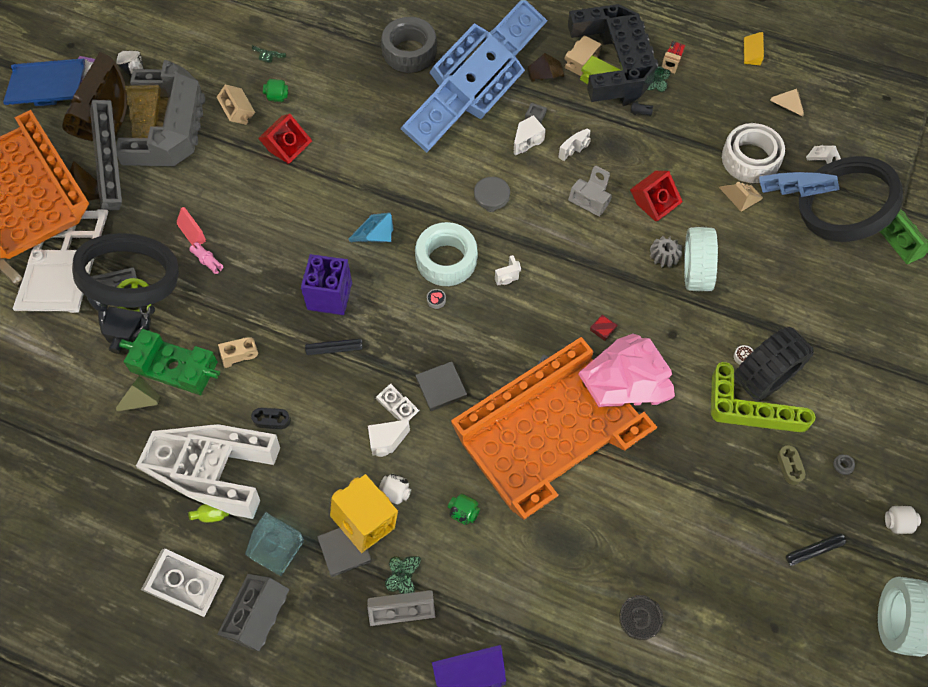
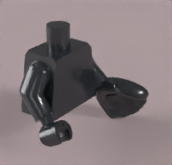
(121, 323)

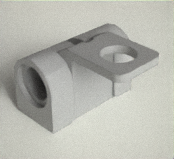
(592, 194)

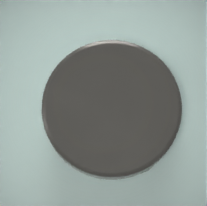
(491, 193)

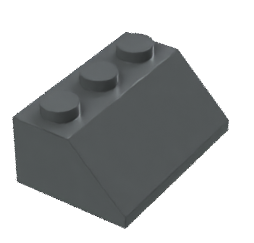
(253, 611)

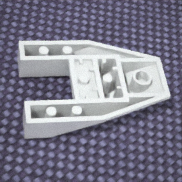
(195, 459)

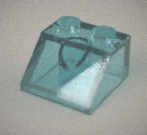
(273, 544)

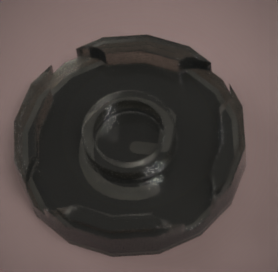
(641, 617)

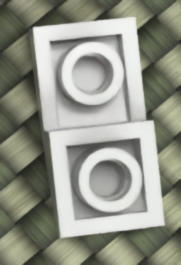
(574, 143)
(396, 404)

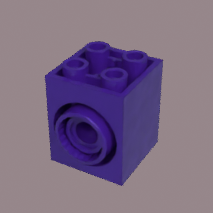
(326, 284)

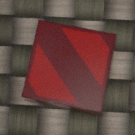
(603, 327)

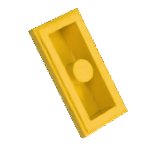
(753, 49)

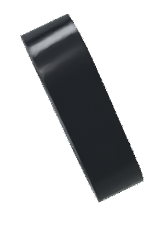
(271, 416)

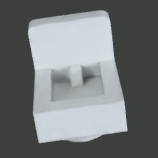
(509, 273)

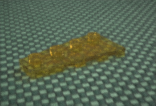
(143, 108)

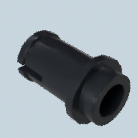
(642, 109)

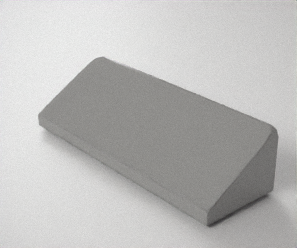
(401, 608)

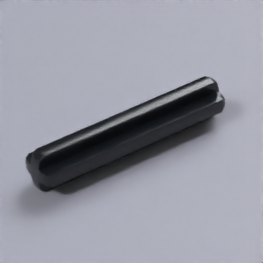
(333, 346)
(815, 549)

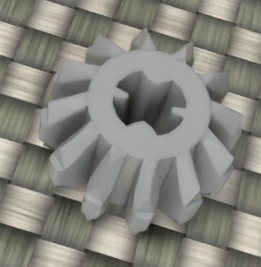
(665, 251)

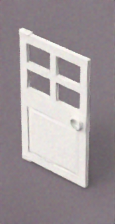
(49, 275)

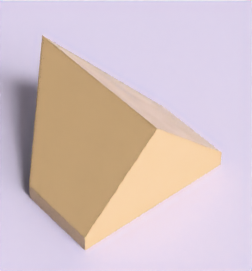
(790, 101)
(741, 195)

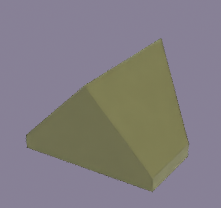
(139, 396)

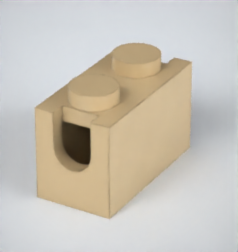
(581, 53)
(235, 104)

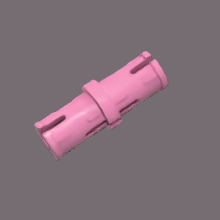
(206, 258)

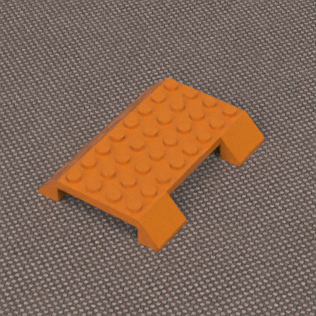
(35, 189)
(543, 429)

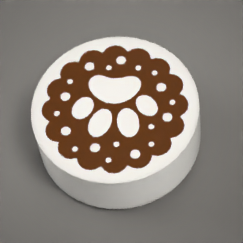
(741, 353)

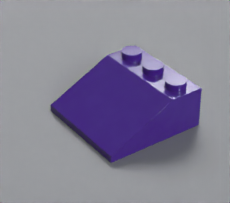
(472, 669)

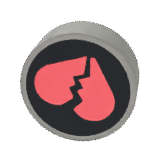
(436, 298)

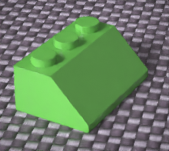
(905, 238)

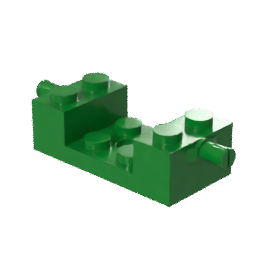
(152, 356)

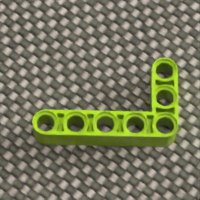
(752, 408)

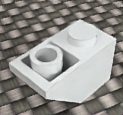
(528, 134)

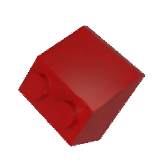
(285, 138)
(657, 194)

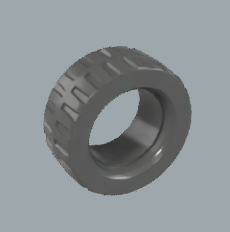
(413, 30)

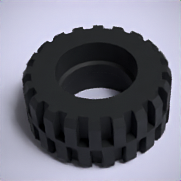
(773, 363)

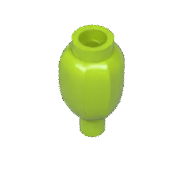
(207, 514)

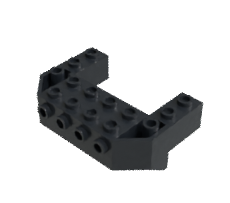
(627, 32)

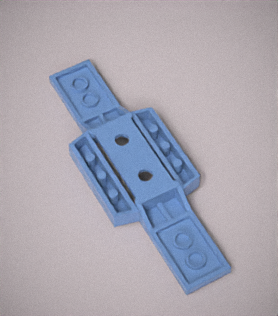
(455, 92)

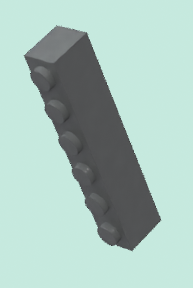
(105, 155)

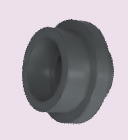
(848, 461)

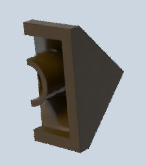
(545, 68)
(85, 181)

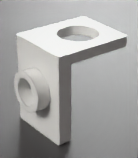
(823, 153)

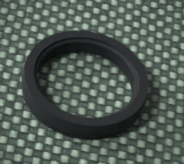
(869, 226)
(123, 296)

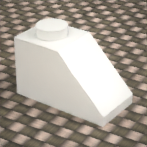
(387, 436)

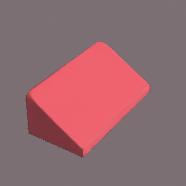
(190, 227)

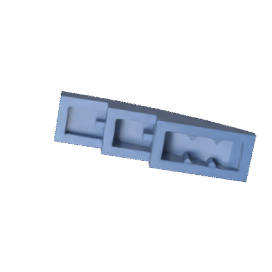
(801, 182)

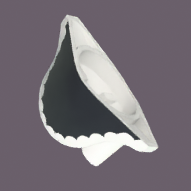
(129, 60)

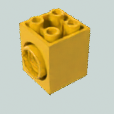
(363, 512)

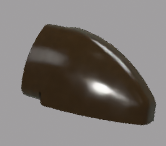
(100, 83)

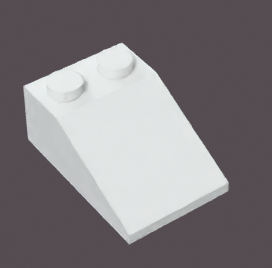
(182, 582)

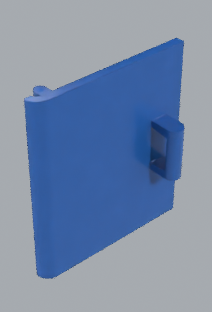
(44, 82)

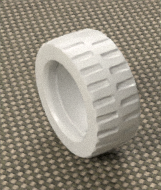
(749, 169)

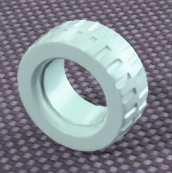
(443, 235)
(700, 259)
(904, 616)

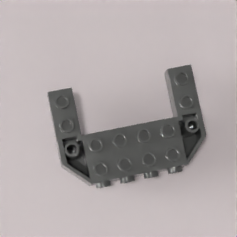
(181, 123)

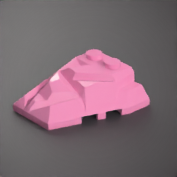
(629, 373)

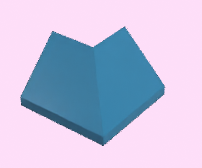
(374, 229)

